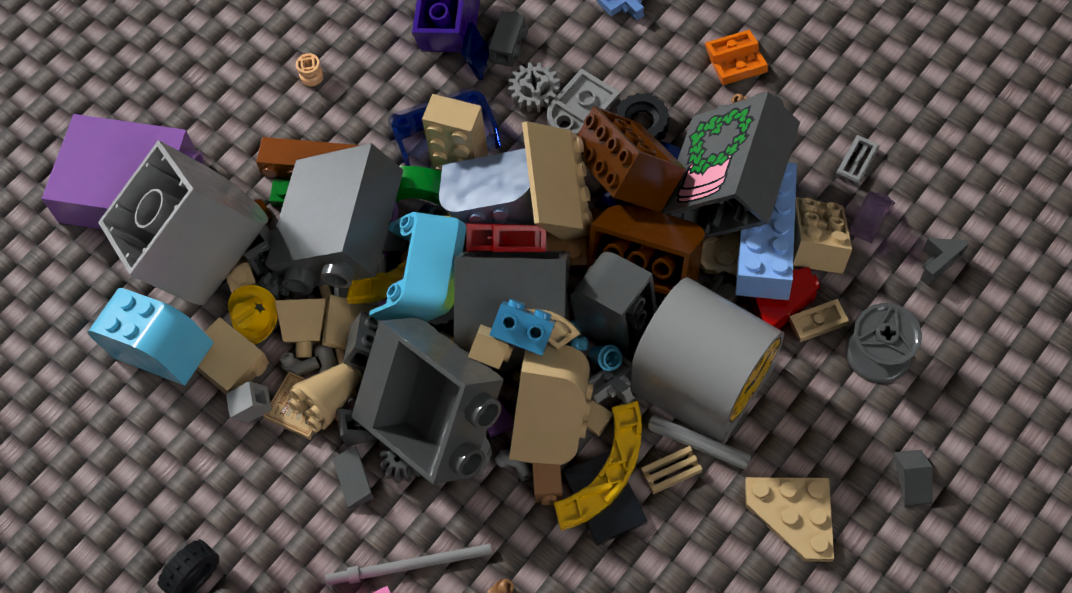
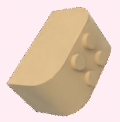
(551, 406)

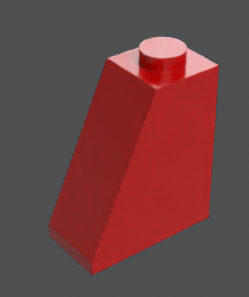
(802, 294)

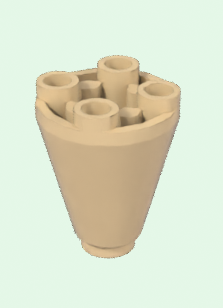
(324, 394)

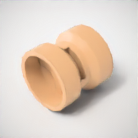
(309, 69)

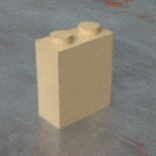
(231, 358)

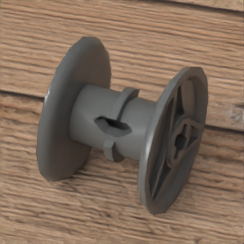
(883, 343)

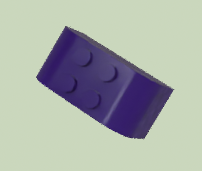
(443, 23)

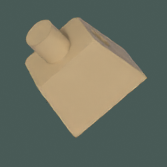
(302, 323)

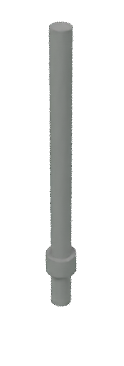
(355, 574)

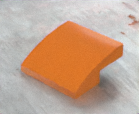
(736, 57)

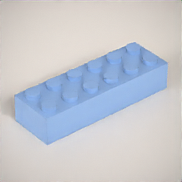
(768, 249)

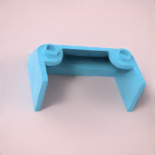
(429, 268)

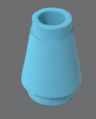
(606, 356)

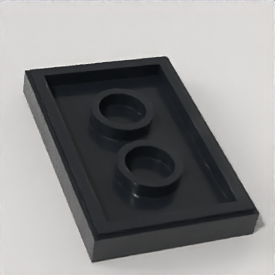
(617, 518)

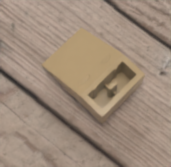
(821, 236)

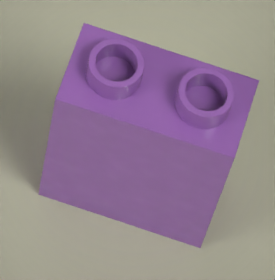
(99, 161)

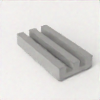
(849, 175)

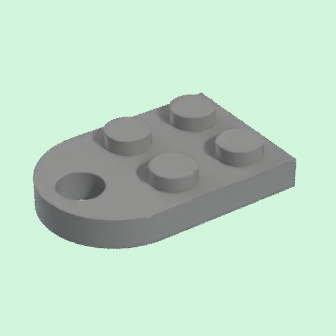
(577, 100)

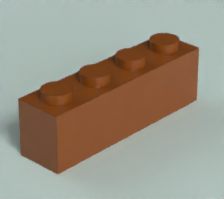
(279, 155)

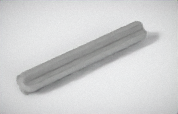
(699, 442)

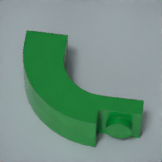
(419, 184)

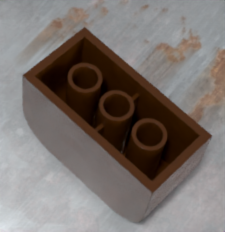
(650, 240)

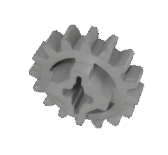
(523, 92)

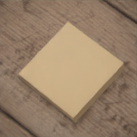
(338, 319)

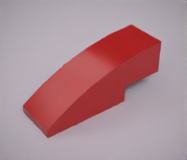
(504, 237)

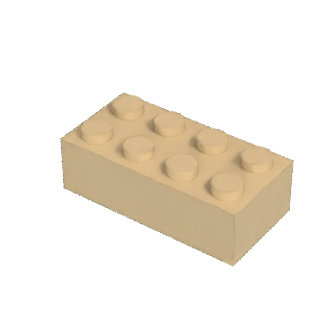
(453, 131)

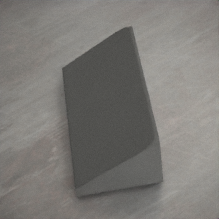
(352, 477)

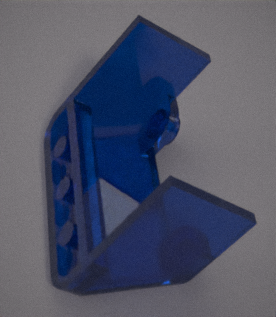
(409, 121)

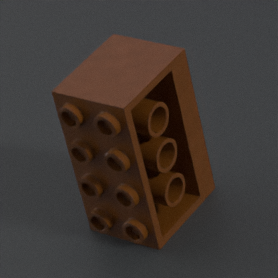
(629, 160)

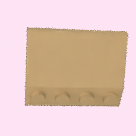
(557, 180)

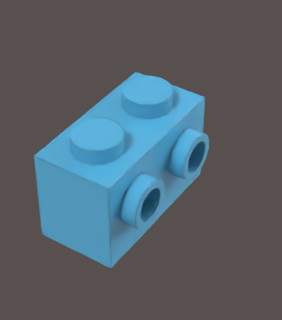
(523, 326)

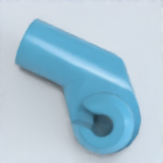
(579, 342)

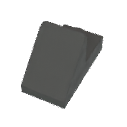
(943, 255)

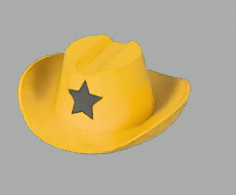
(253, 312)

